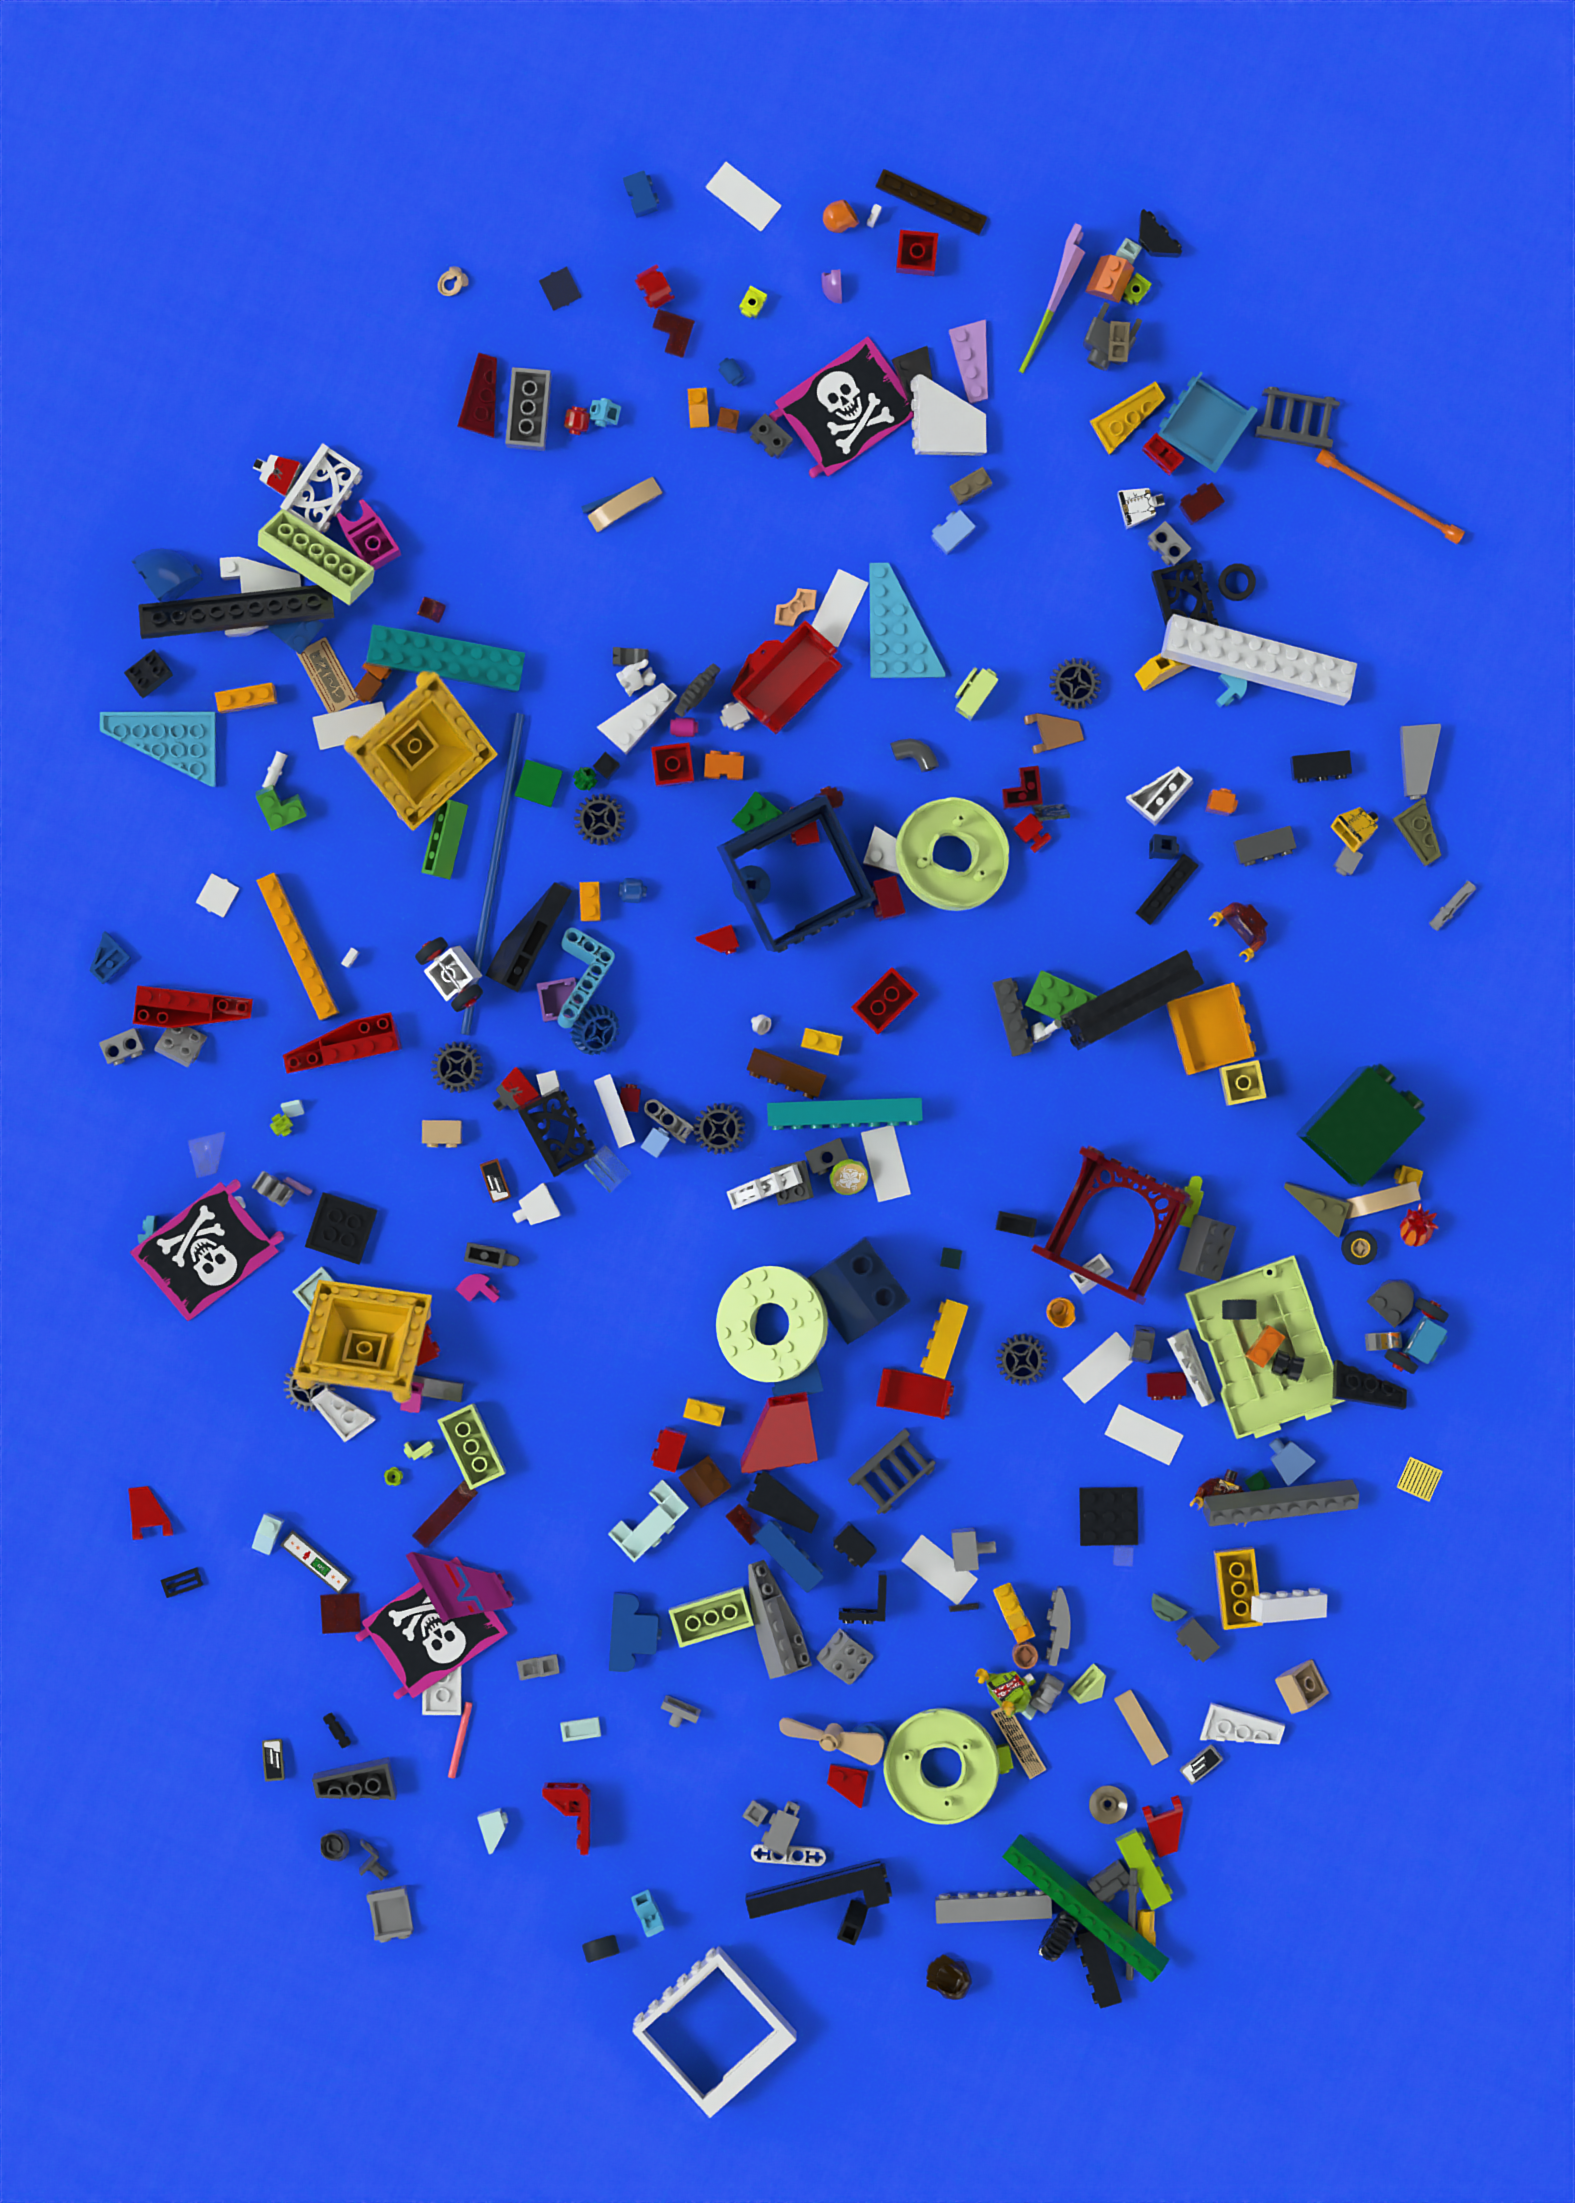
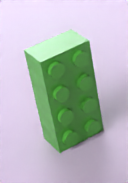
(1055, 996)

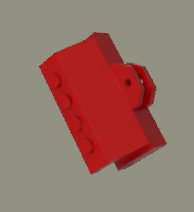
(787, 676)

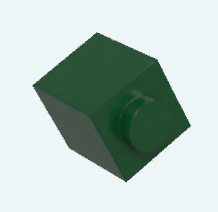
(1256, 1481)

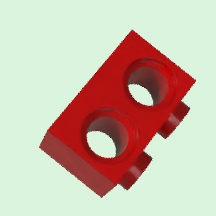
(1162, 454)

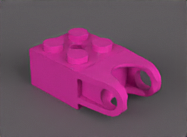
(369, 531)

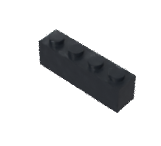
(1099, 1969)

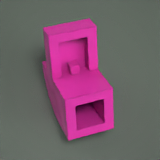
(474, 1284)

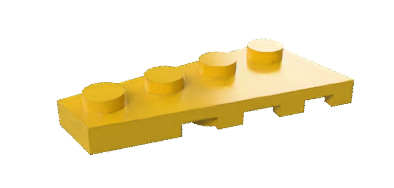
(1123, 418)

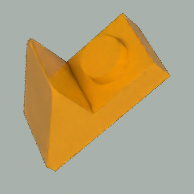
(698, 407)

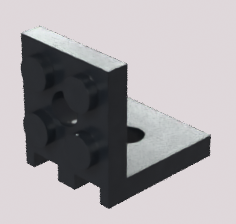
(867, 1616)

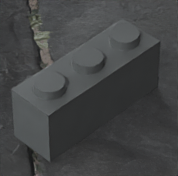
(1264, 846)

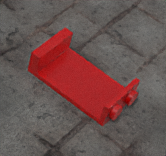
(914, 1393)

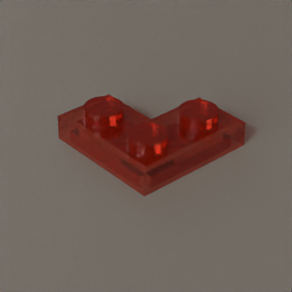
(679, 330)

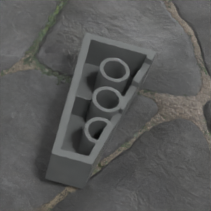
(357, 1781)

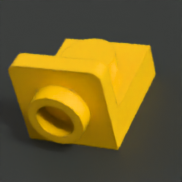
(1406, 1174)

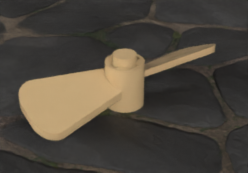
(862, 1746)

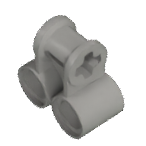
(1046, 1693)

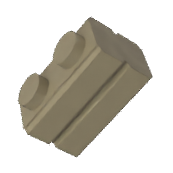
(970, 486)

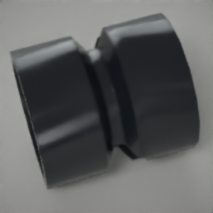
(1287, 1365)

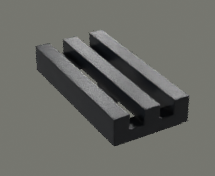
(197, 1577)

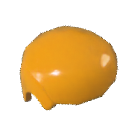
(1061, 1312)

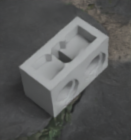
(1173, 540)
(121, 1042)

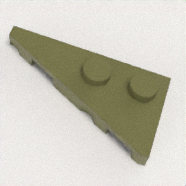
(1326, 1208)

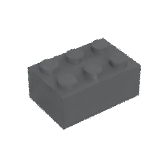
(1207, 1248)

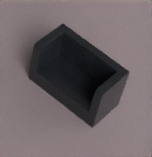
(1015, 1224)

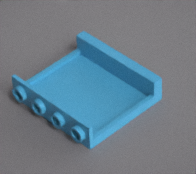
(1205, 423)

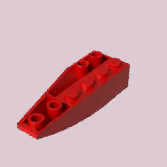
(183, 1008)
(348, 1042)

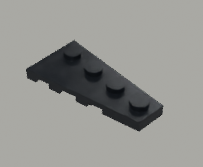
(1359, 1387)

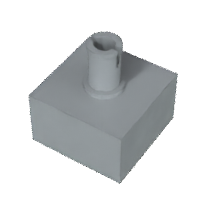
(967, 1549)

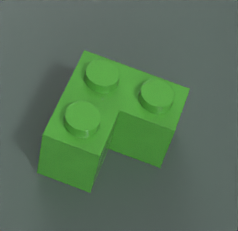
(279, 812)

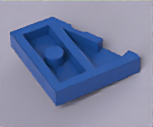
(108, 959)

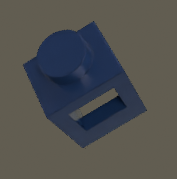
(1166, 842)

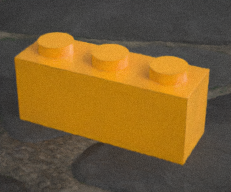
(246, 698)

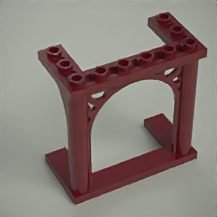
(1092, 1168)

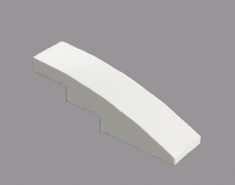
(764, 1187)

